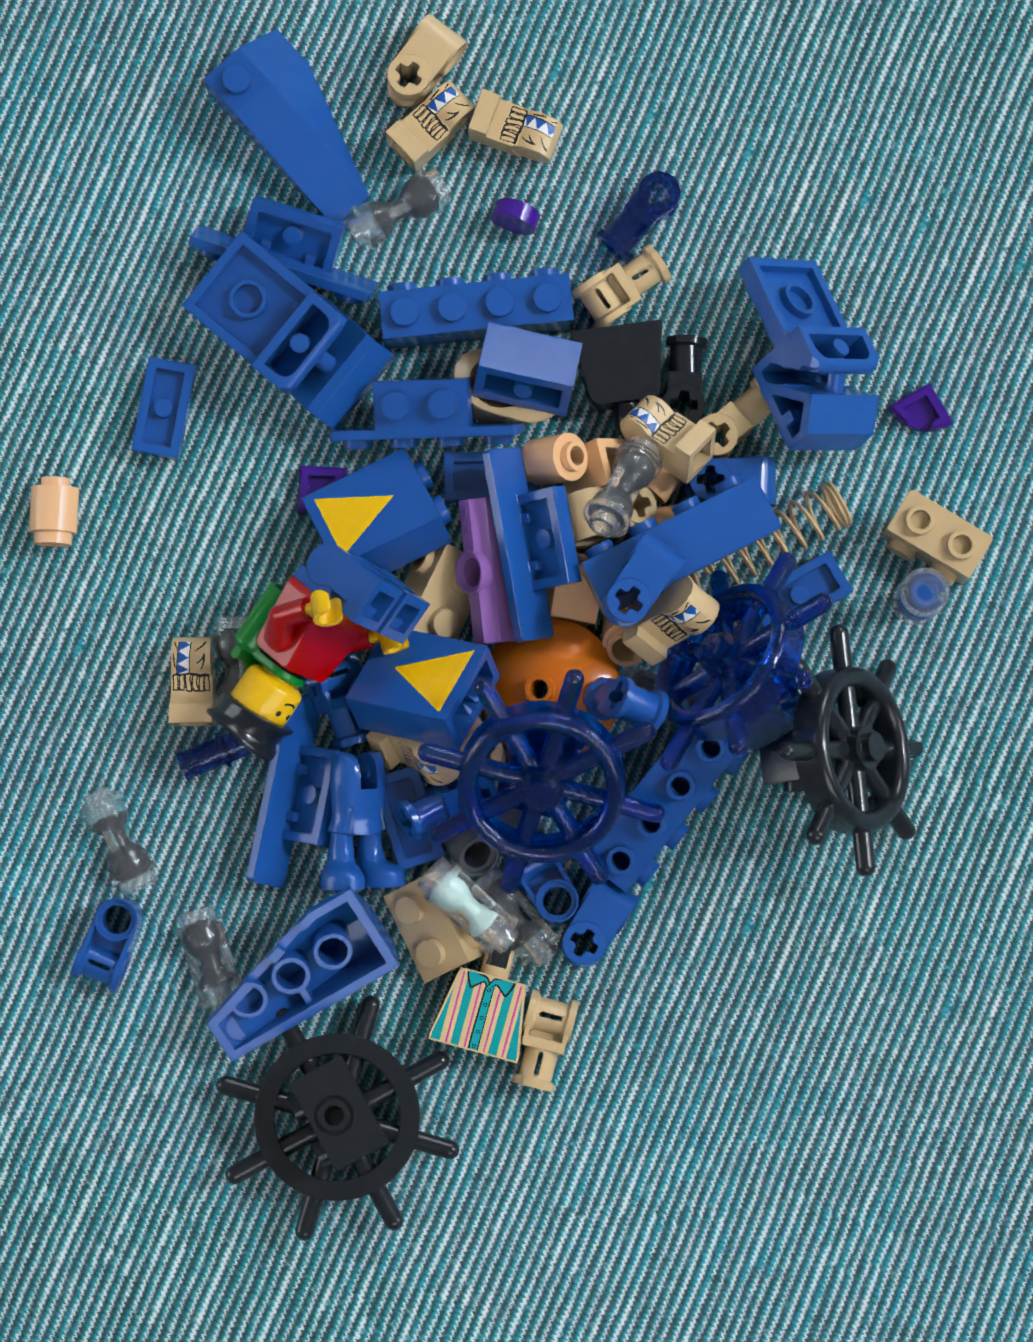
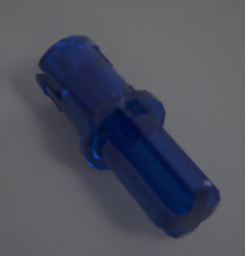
(212, 755)

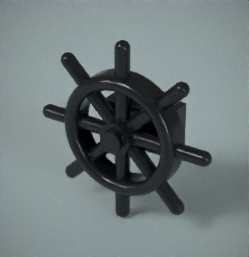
(847, 751)
(339, 1118)

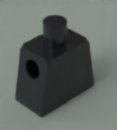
(620, 366)

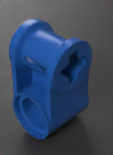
(724, 468)
(645, 575)
(540, 880)
(602, 915)
(108, 946)

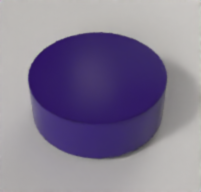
(515, 216)

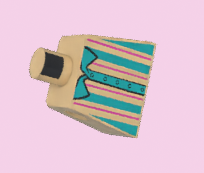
(484, 1010)

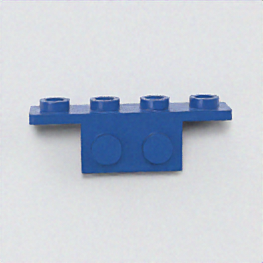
(300, 241)
(424, 410)
(532, 541)
(294, 799)

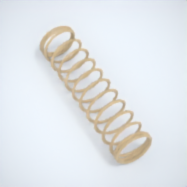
(833, 506)

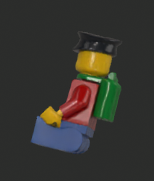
(307, 631)

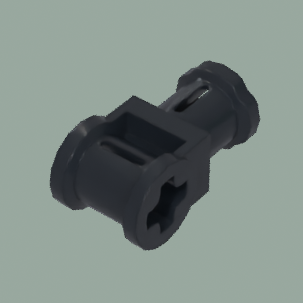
(686, 374)

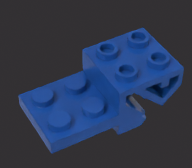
(288, 331)
(810, 357)

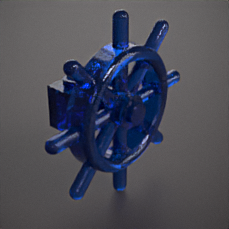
(744, 666)
(538, 777)

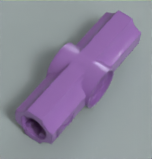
(480, 574)

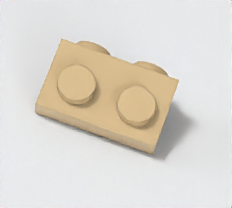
(936, 538)
(436, 582)
(429, 933)

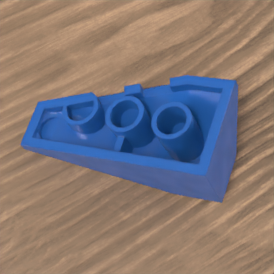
(284, 113)
(313, 966)

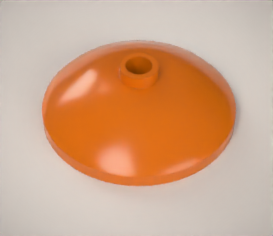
(549, 659)

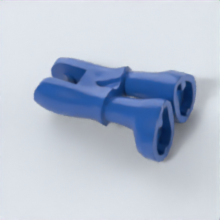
(357, 810)

